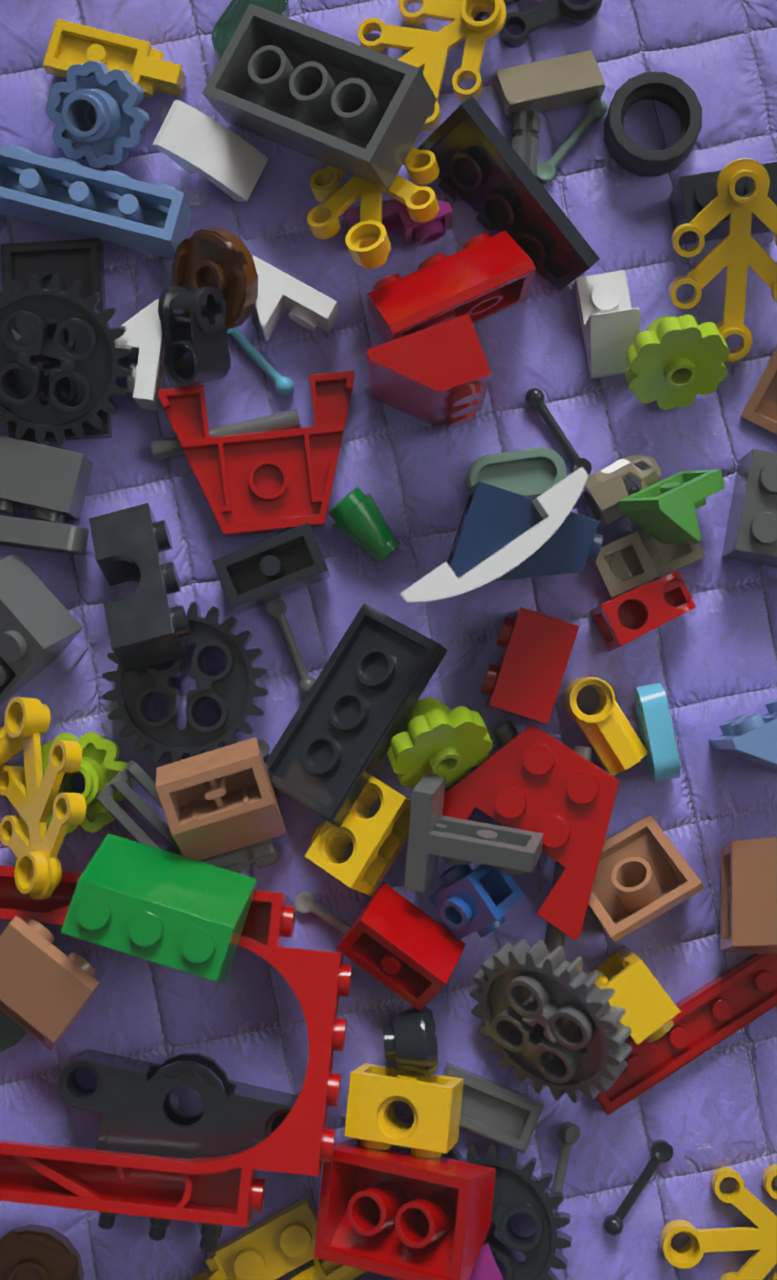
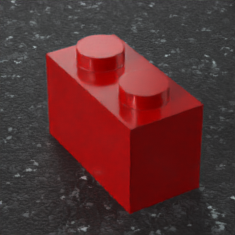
(530, 665)
(402, 947)

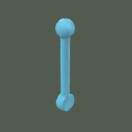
(283, 385)

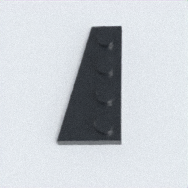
(497, 183)

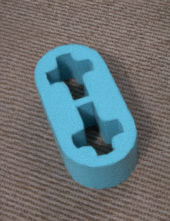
(656, 732)

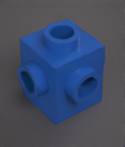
(474, 899)

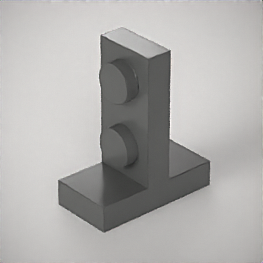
(460, 839)

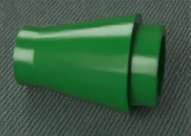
(364, 524)

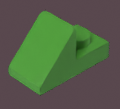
(669, 506)

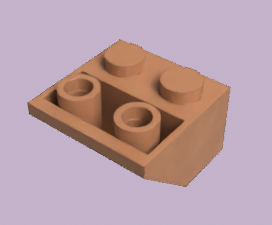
(219, 800)
(749, 896)
(40, 983)

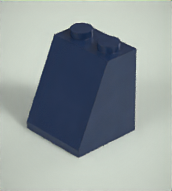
(499, 516)

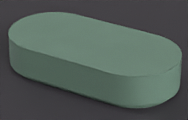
(519, 471)

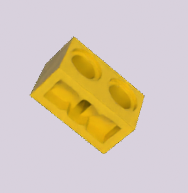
(374, 839)
(639, 993)

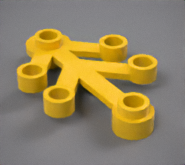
(431, 48)
(368, 238)
(734, 251)
(32, 795)
(759, 1237)

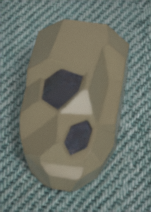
(616, 482)

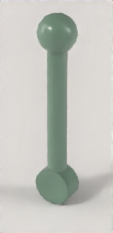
(546, 169)

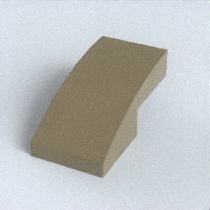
(641, 559)

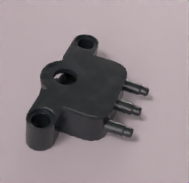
(143, 1120)

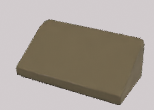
(550, 84)

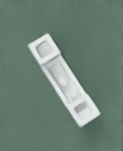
(553, 507)

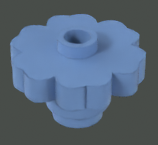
(118, 122)

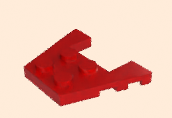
(269, 476)
(551, 791)

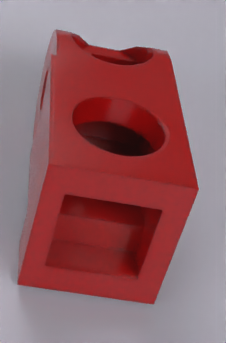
(642, 610)

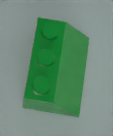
(161, 907)

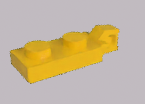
(79, 43)
(266, 1248)

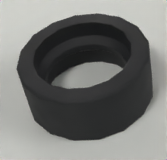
(668, 90)

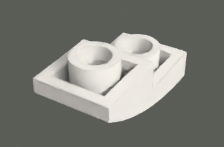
(211, 150)

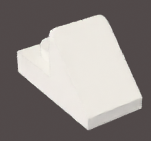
(281, 292)
(606, 322)
(148, 374)

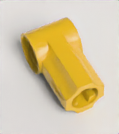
(606, 727)

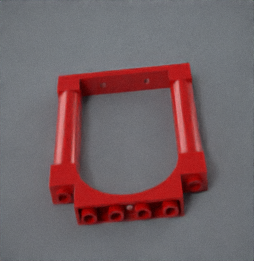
(197, 1189)

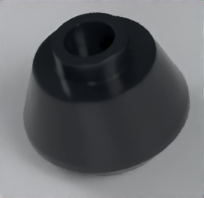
(412, 1041)

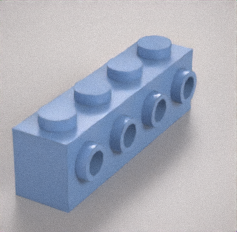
(92, 202)

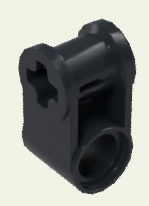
(194, 340)

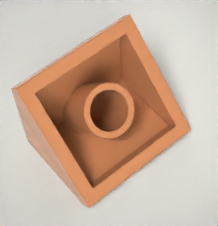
(639, 879)

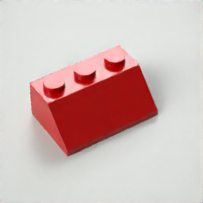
(476, 281)
(432, 373)
(403, 1213)

